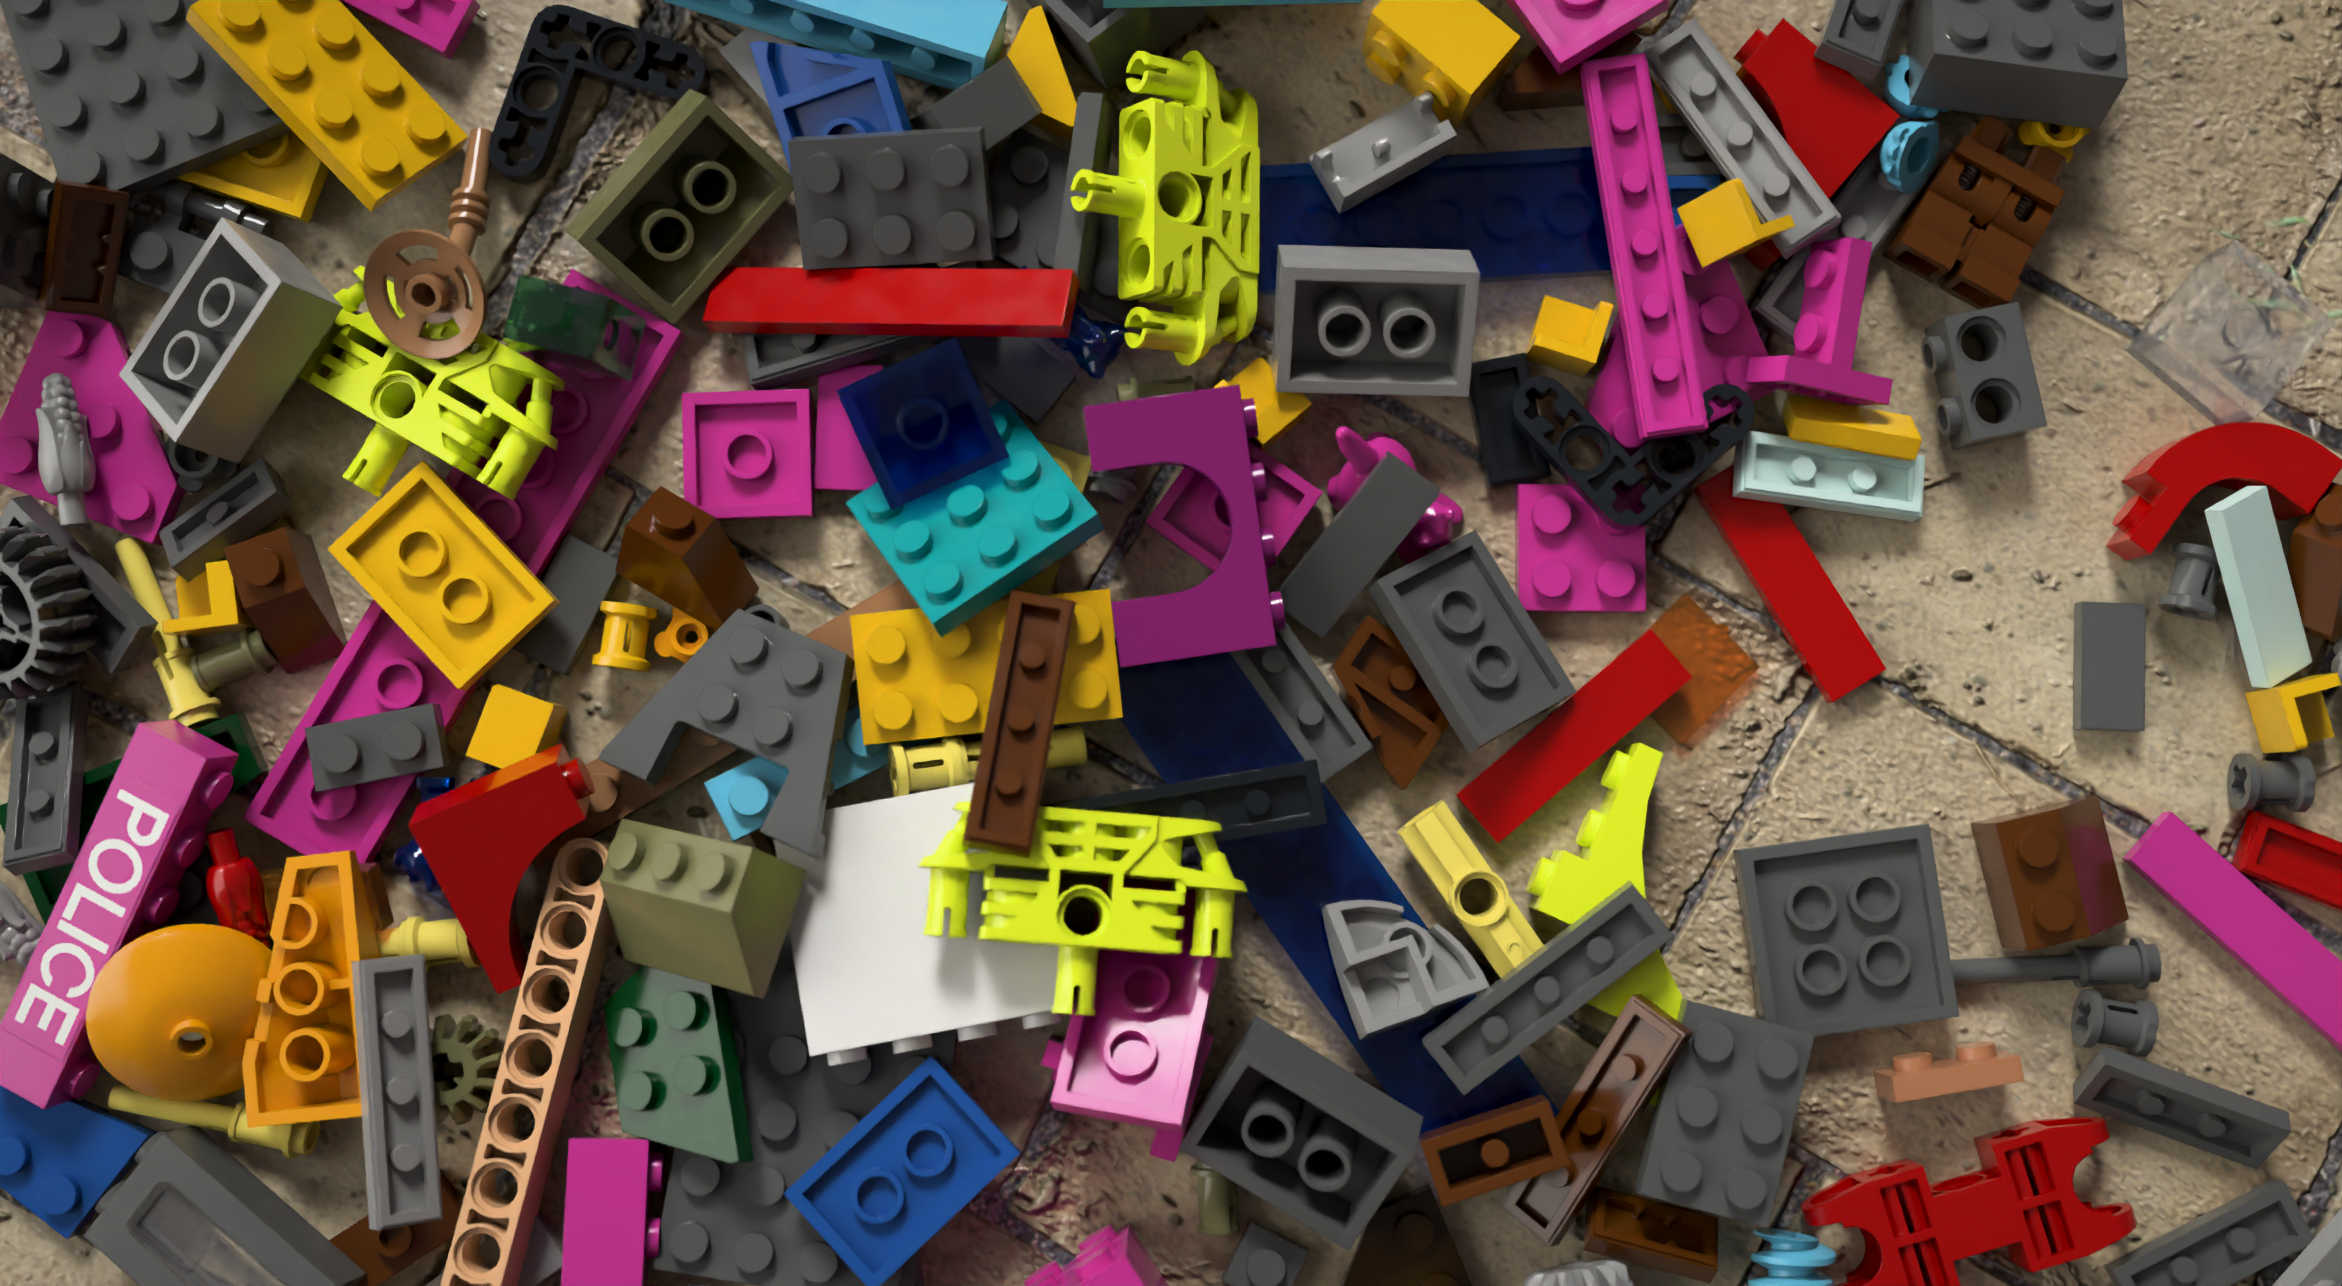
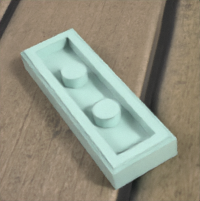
(1827, 477)
(2258, 586)

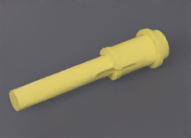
(188, 700)
(290, 1138)

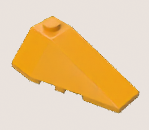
(305, 1033)

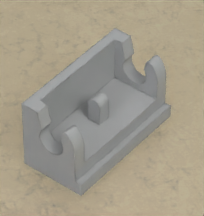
(1382, 152)

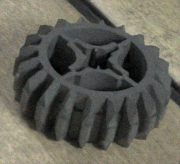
(40, 616)

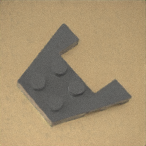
(760, 694)

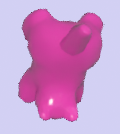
(1436, 524)

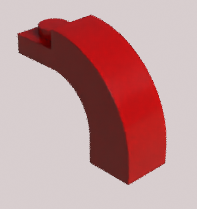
(2226, 457)

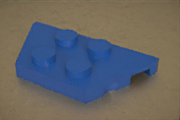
(827, 92)

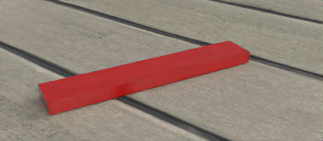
(893, 301)

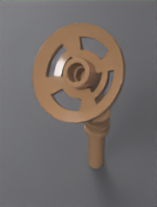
(436, 286)

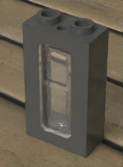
(209, 1221)

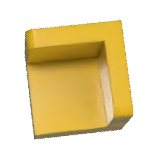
(1726, 223)
(1568, 335)
(1274, 410)
(208, 605)
(2292, 713)
(515, 727)

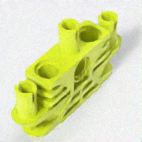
(1205, 234)
(441, 412)
(1089, 846)

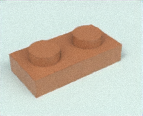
(1974, 1068)

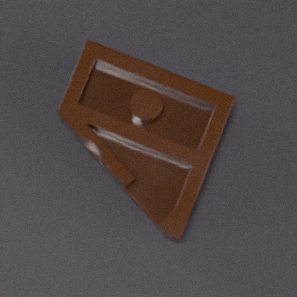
(1389, 700)

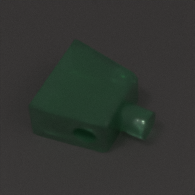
(569, 328)

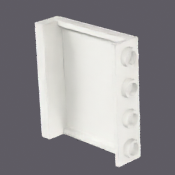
(862, 945)

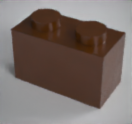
(1493, 1149)

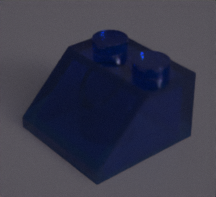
(923, 422)

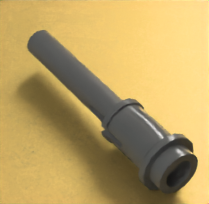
(2097, 965)

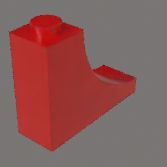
(1814, 106)
(487, 837)

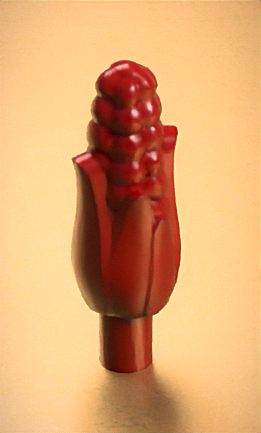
(236, 888)

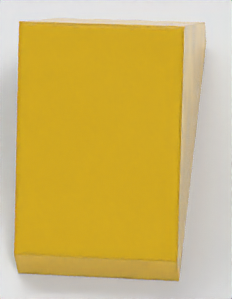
(1043, 72)

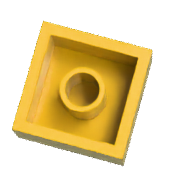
(1439, 48)

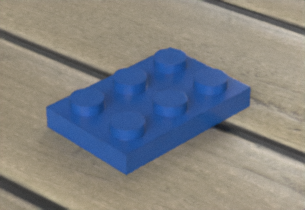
(902, 1173)

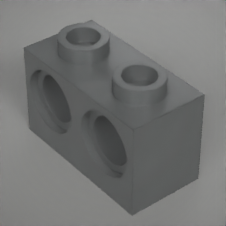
(2002, 375)

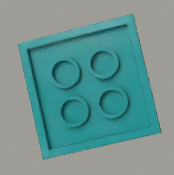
(982, 532)

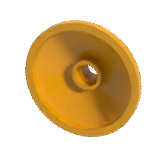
(171, 986)

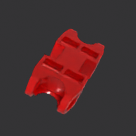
(2016, 1201)

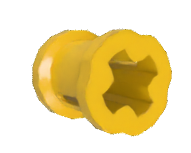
(617, 618)

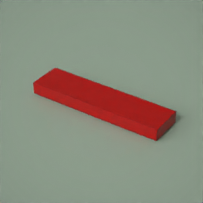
(1792, 587)
(1573, 735)

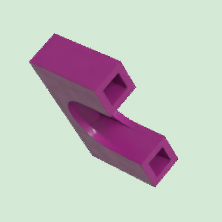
(1209, 436)

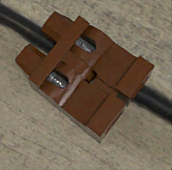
(1976, 227)

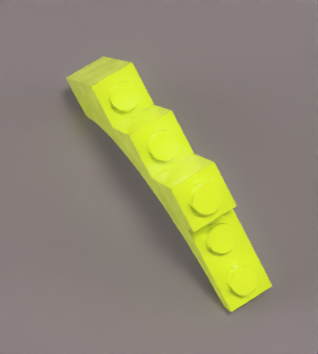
(1609, 858)

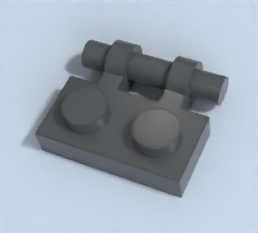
(163, 250)

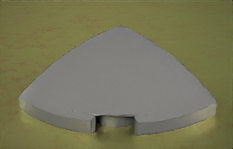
(1395, 967)

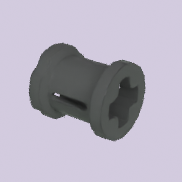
(2193, 582)
(2271, 782)
(2114, 1023)

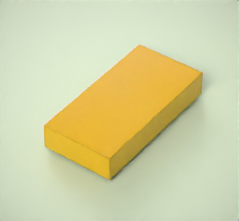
(1851, 427)

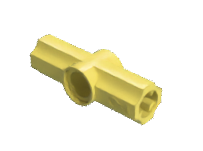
(1451, 862)

